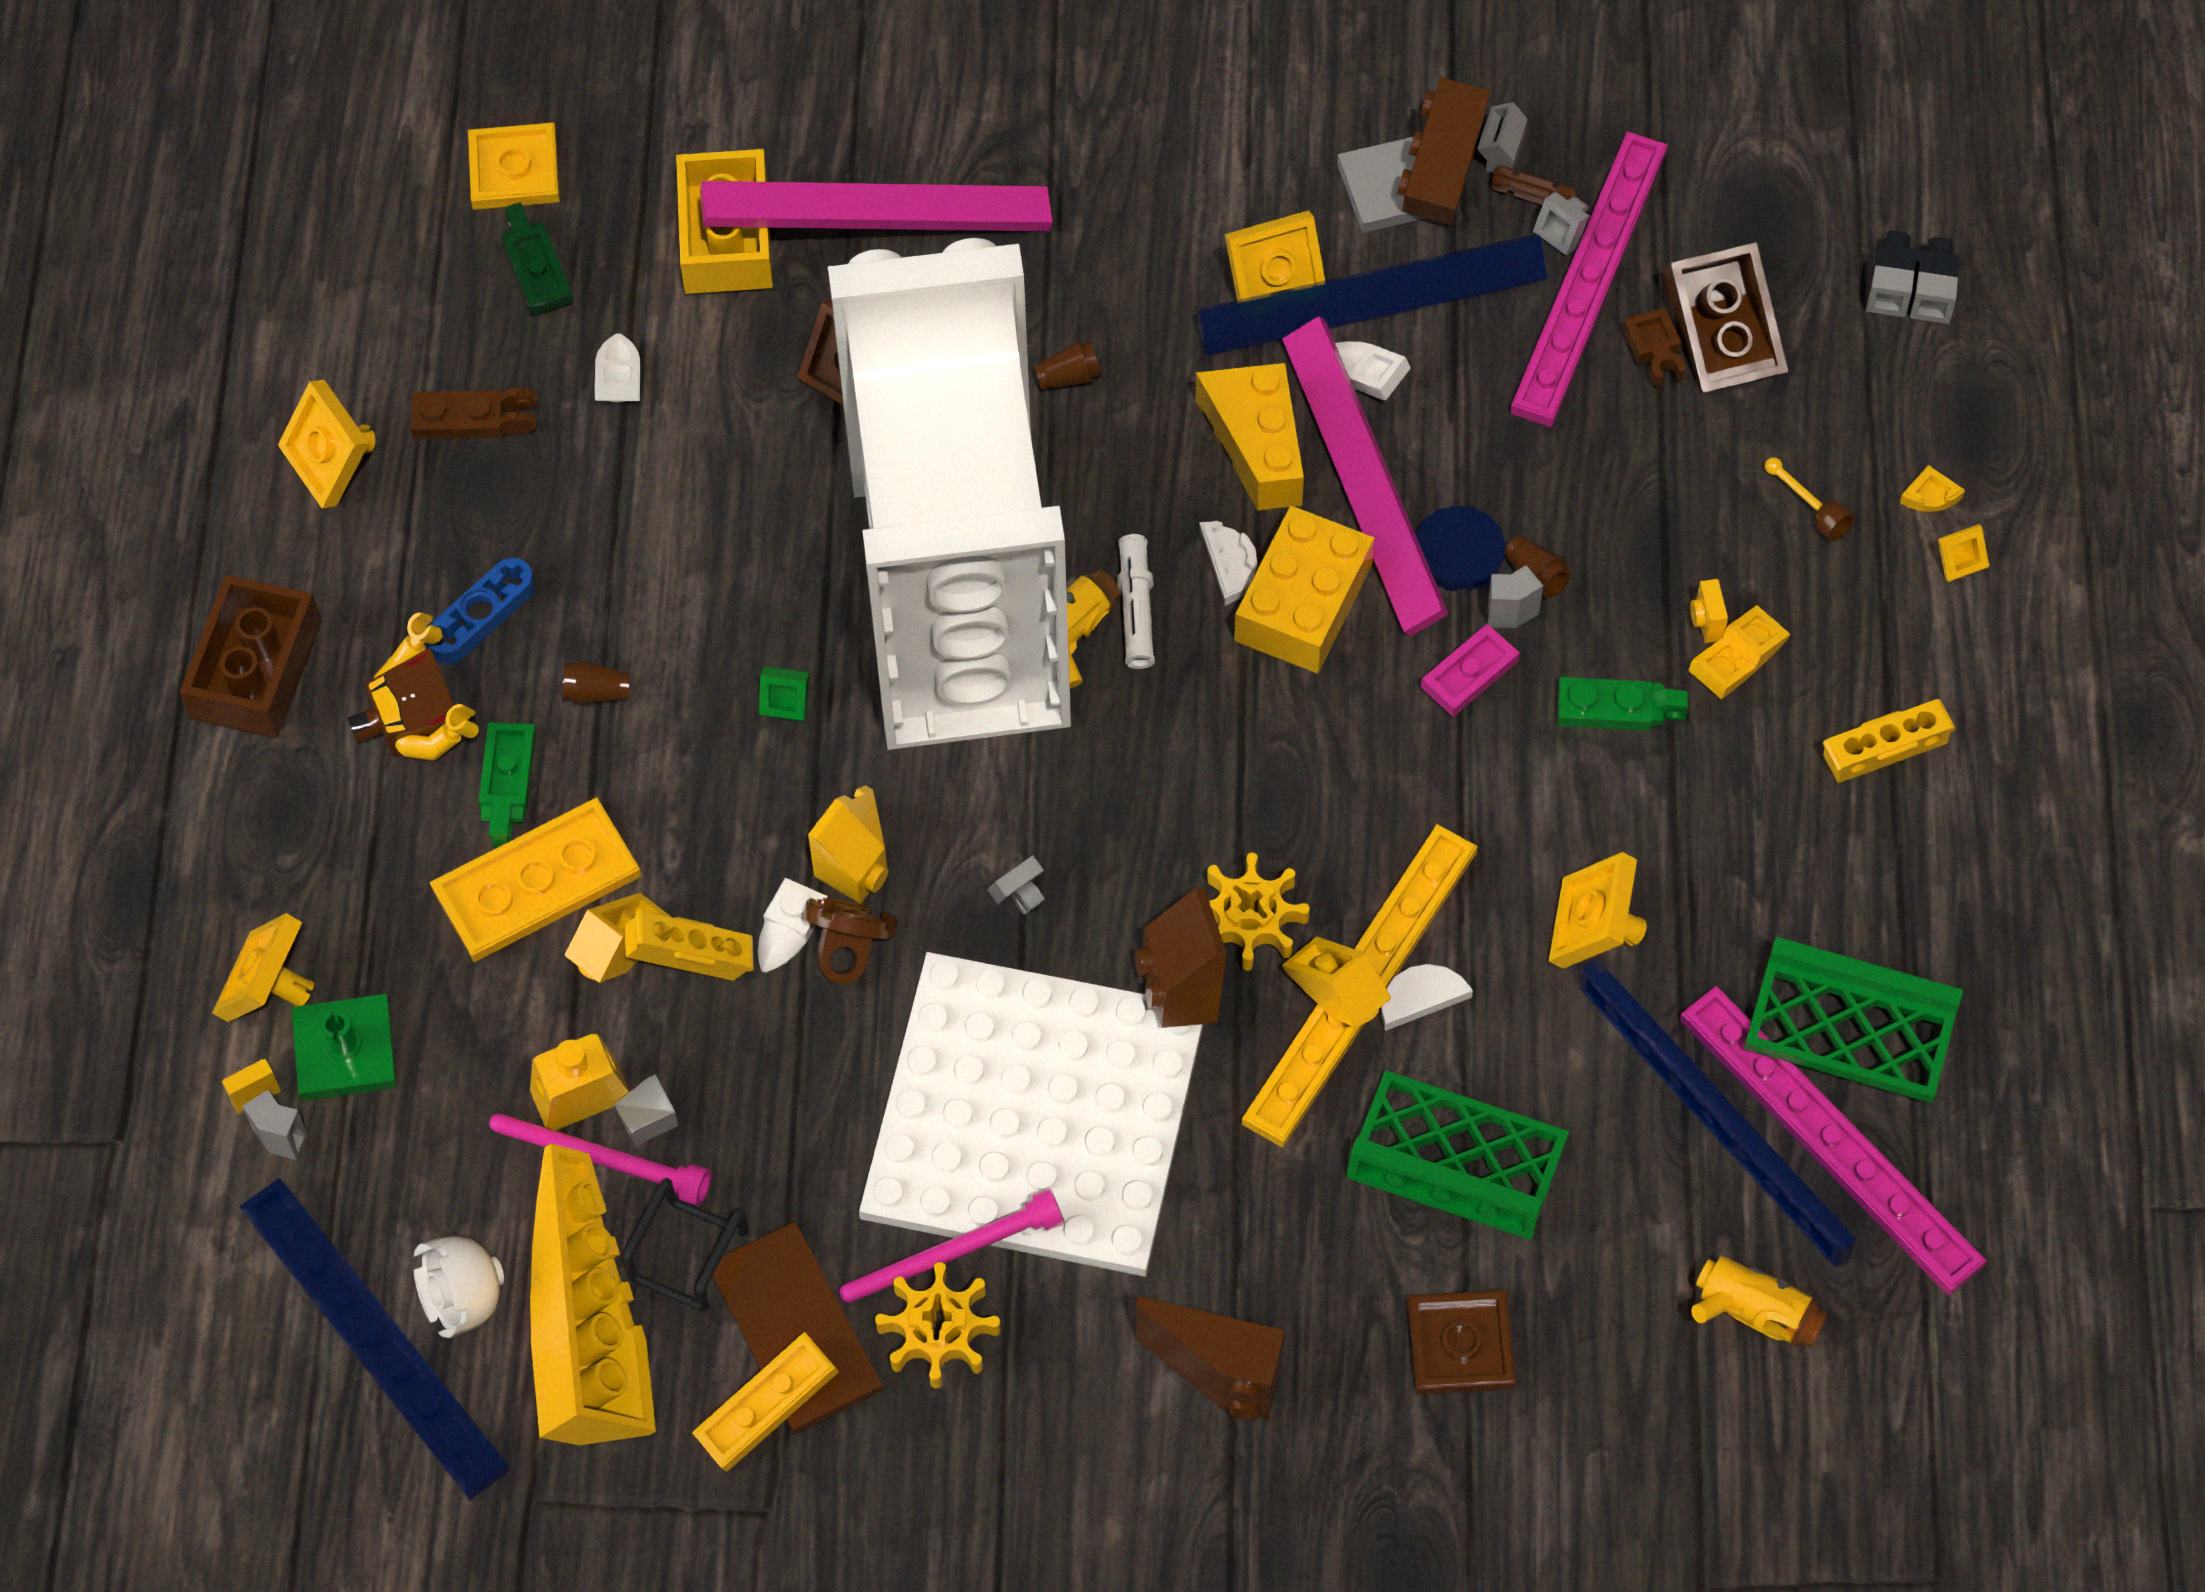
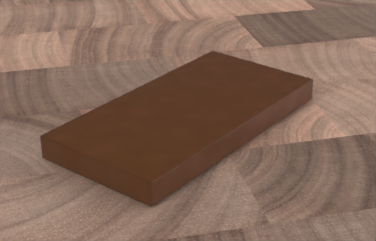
(776, 1297)

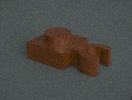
(1655, 340)

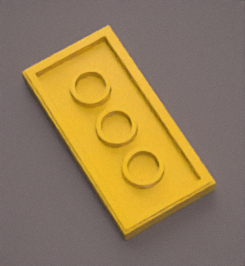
(535, 879)

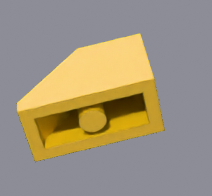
(600, 938)
(1338, 980)

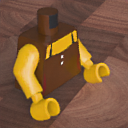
(413, 701)

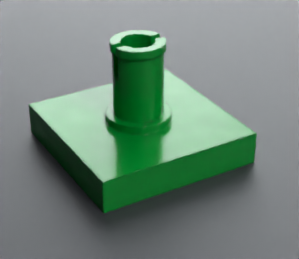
(344, 1047)

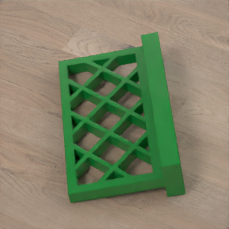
(1872, 987)
(1437, 1185)

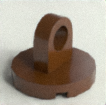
(847, 926)

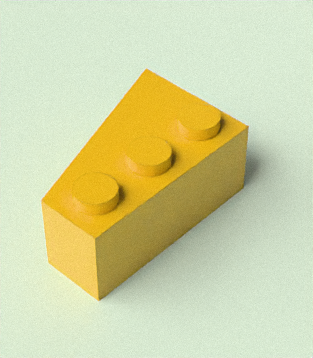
(1258, 430)

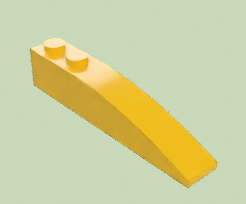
(583, 1338)

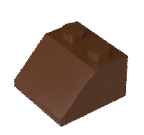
(1183, 963)

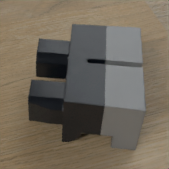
(1934, 276)

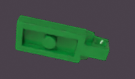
(1618, 704)
(506, 777)

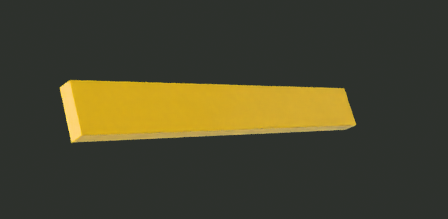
(1388, 945)

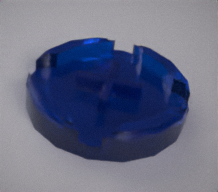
(1461, 547)

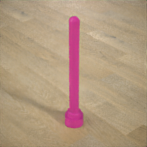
(689, 1182)
(1039, 1213)

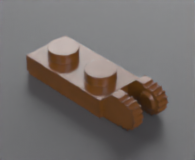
(472, 413)

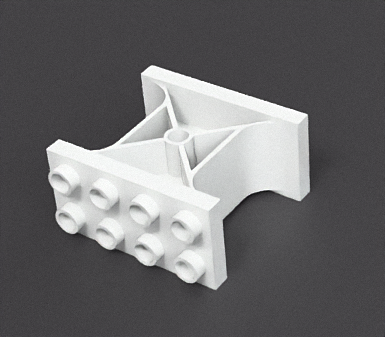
(957, 535)

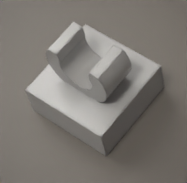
(1562, 222)
(1019, 886)

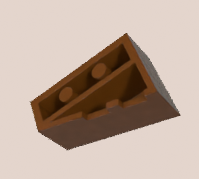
(1443, 150)

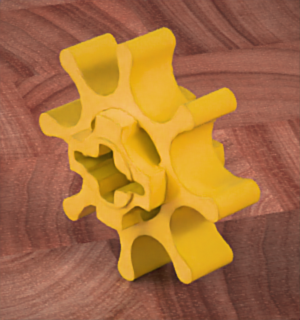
(1251, 895)
(919, 1318)

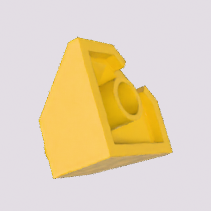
(850, 846)

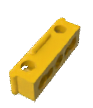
(1894, 727)
(688, 945)

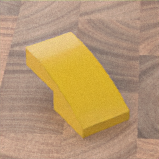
(1739, 653)

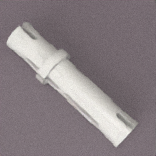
(1135, 585)

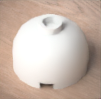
(457, 1283)

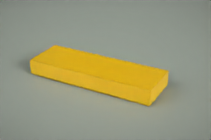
(765, 1402)

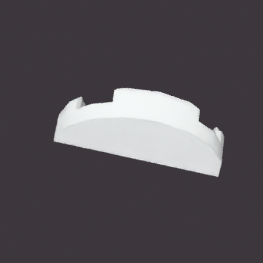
(1231, 559)
(1421, 992)

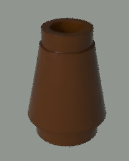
(1069, 367)
(1545, 565)
(593, 683)

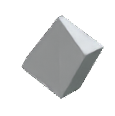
(646, 1111)

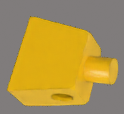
(576, 1081)

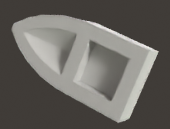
(1373, 368)
(617, 371)
(784, 926)

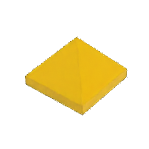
(1963, 552)

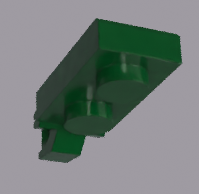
(535, 263)

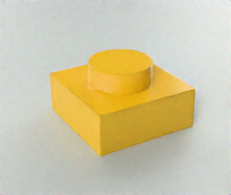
(1709, 611)

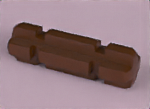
(1528, 185)

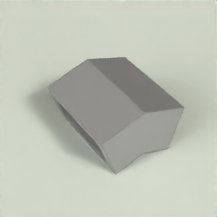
(1503, 136)
(1513, 598)
(276, 1125)

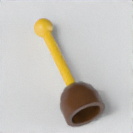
(1832, 517)

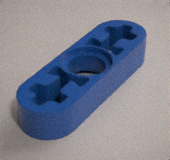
(481, 591)

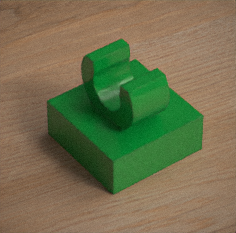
(784, 693)

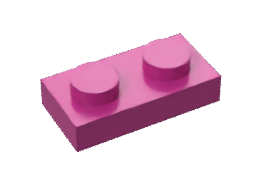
(1470, 670)

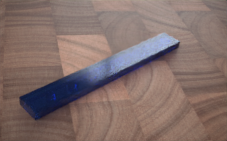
(1373, 293)
(1717, 1113)
(375, 1339)

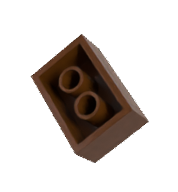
(250, 656)

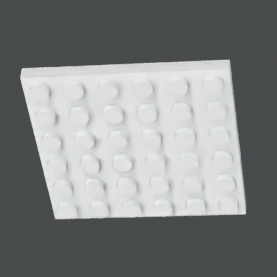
(1027, 1089)

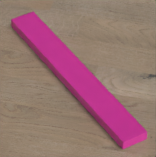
(875, 206)
(1588, 280)
(1365, 476)
(1835, 1144)

